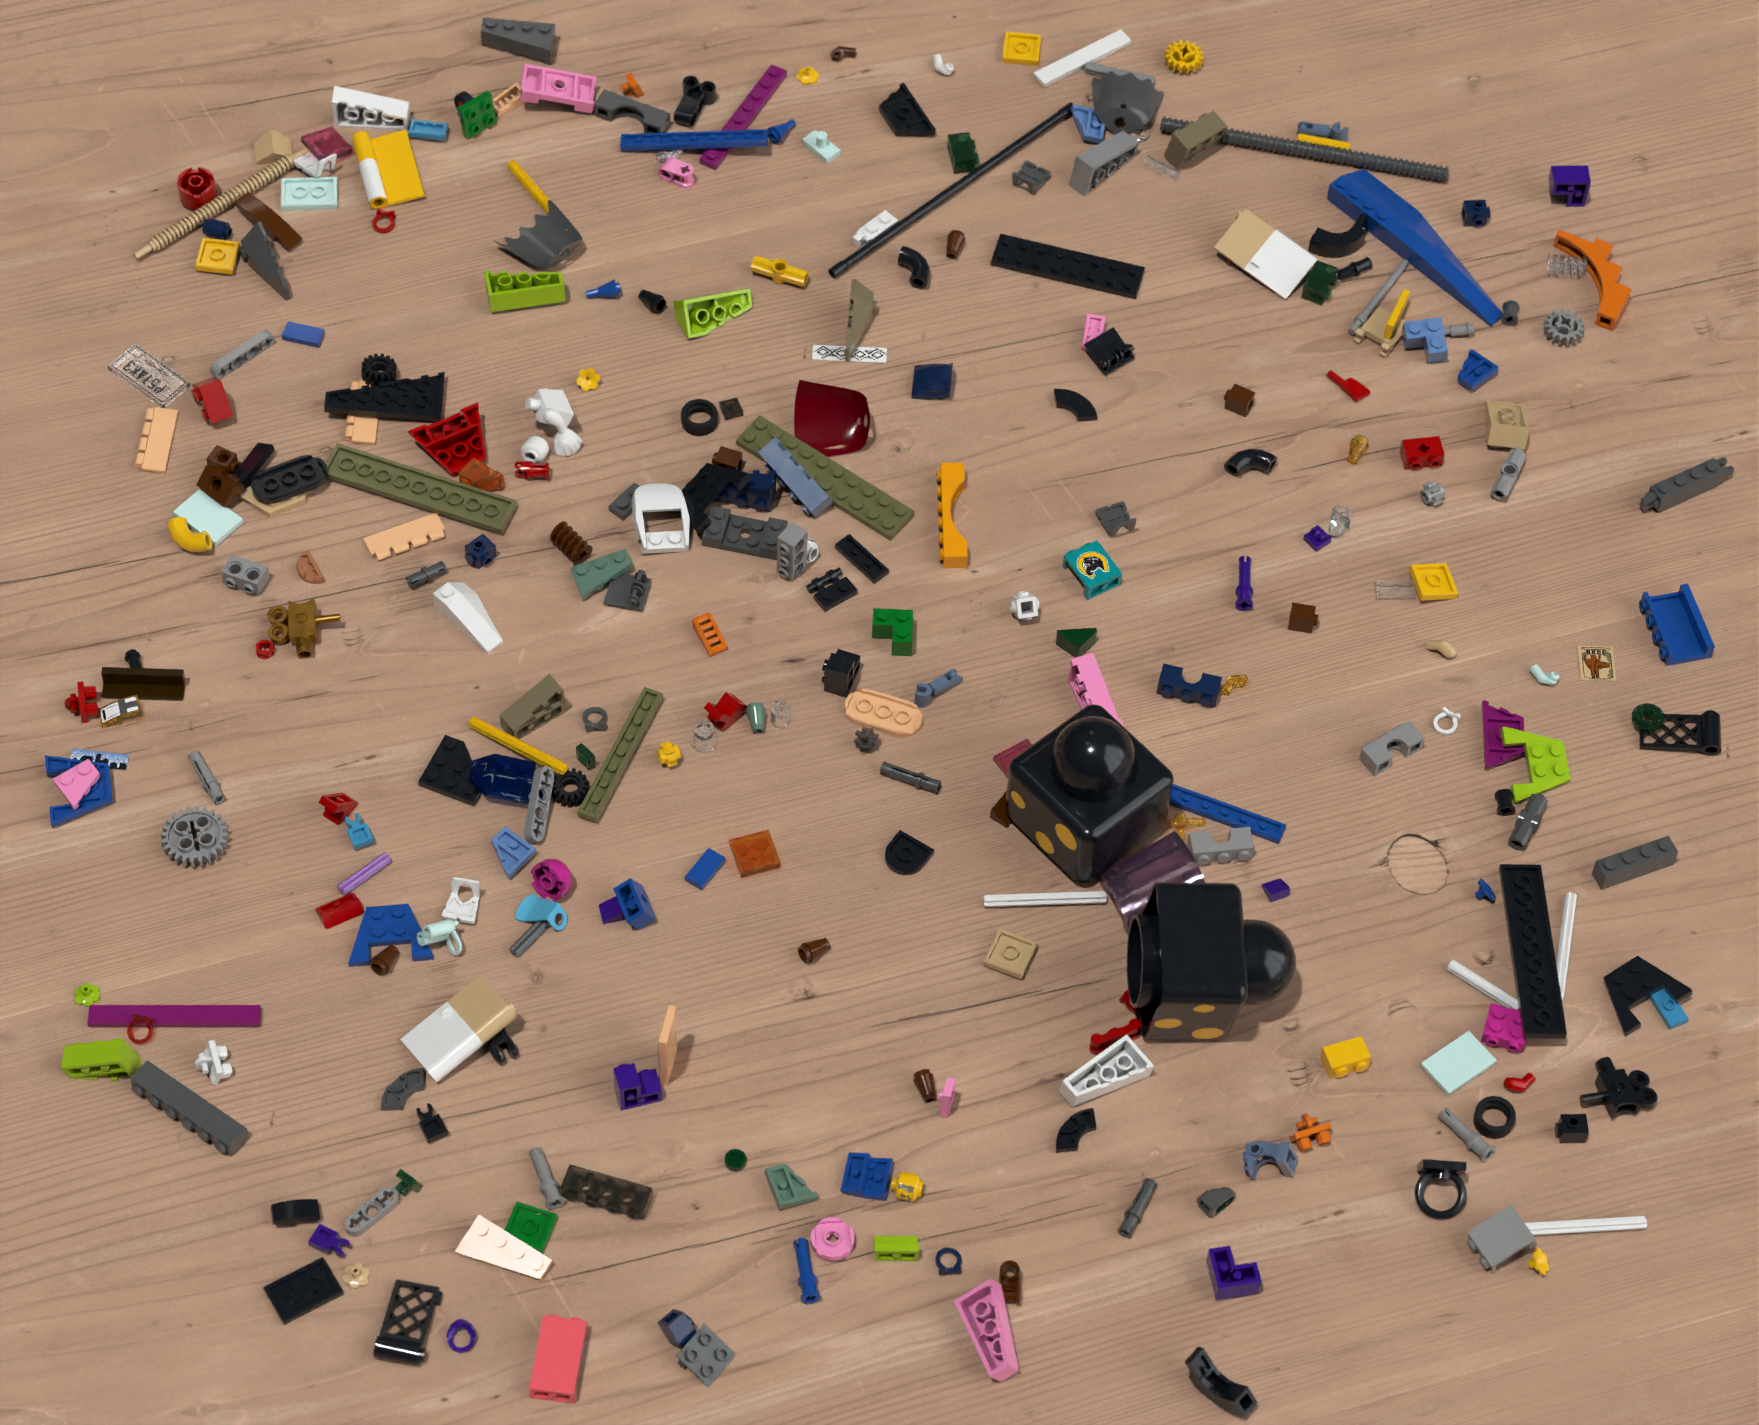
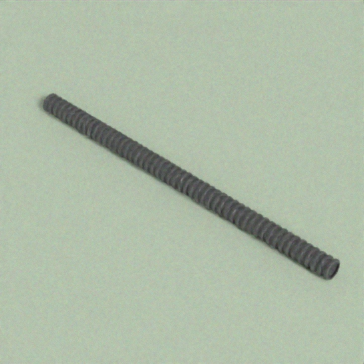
(1320, 152)

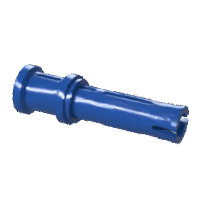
(807, 1279)

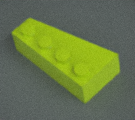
(523, 289)

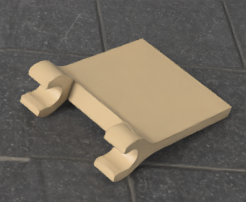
(1375, 328)

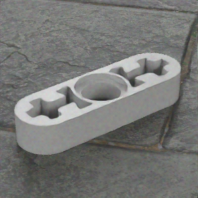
(355, 1217)

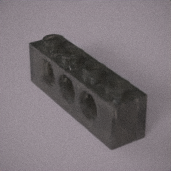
(600, 1183)

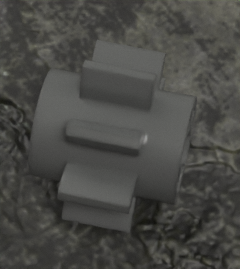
(870, 742)

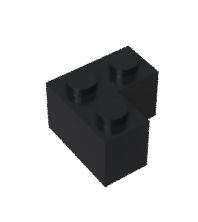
(840, 672)

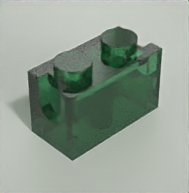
(962, 153)
(1319, 283)

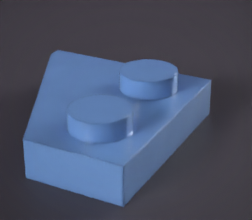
(512, 851)

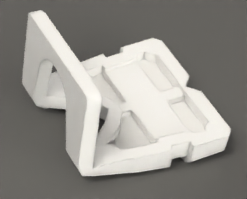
(314, 167)
(458, 910)

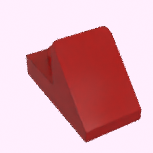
(337, 806)

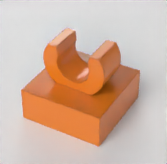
(631, 86)

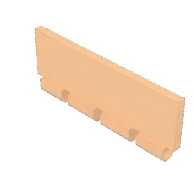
(361, 428)
(156, 439)
(402, 535)

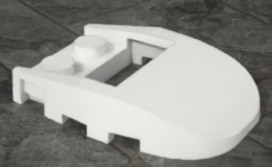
(660, 498)

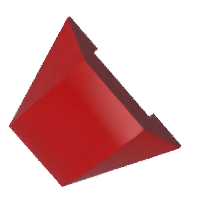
(454, 439)

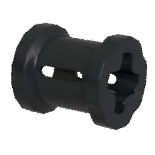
(1504, 800)

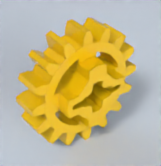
(1184, 56)

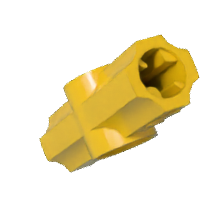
(779, 271)

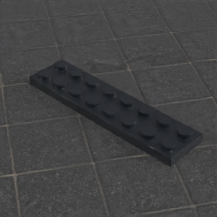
(1067, 266)

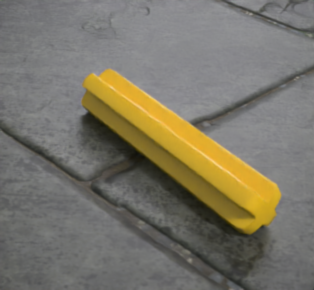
(1325, 141)

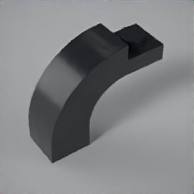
(1339, 244)
(1226, 1394)

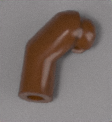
(840, 52)

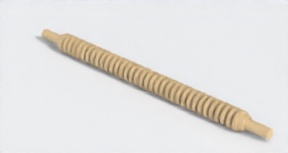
(219, 204)

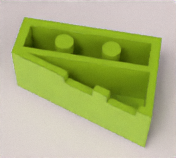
(100, 1058)

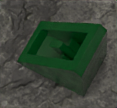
(1076, 641)

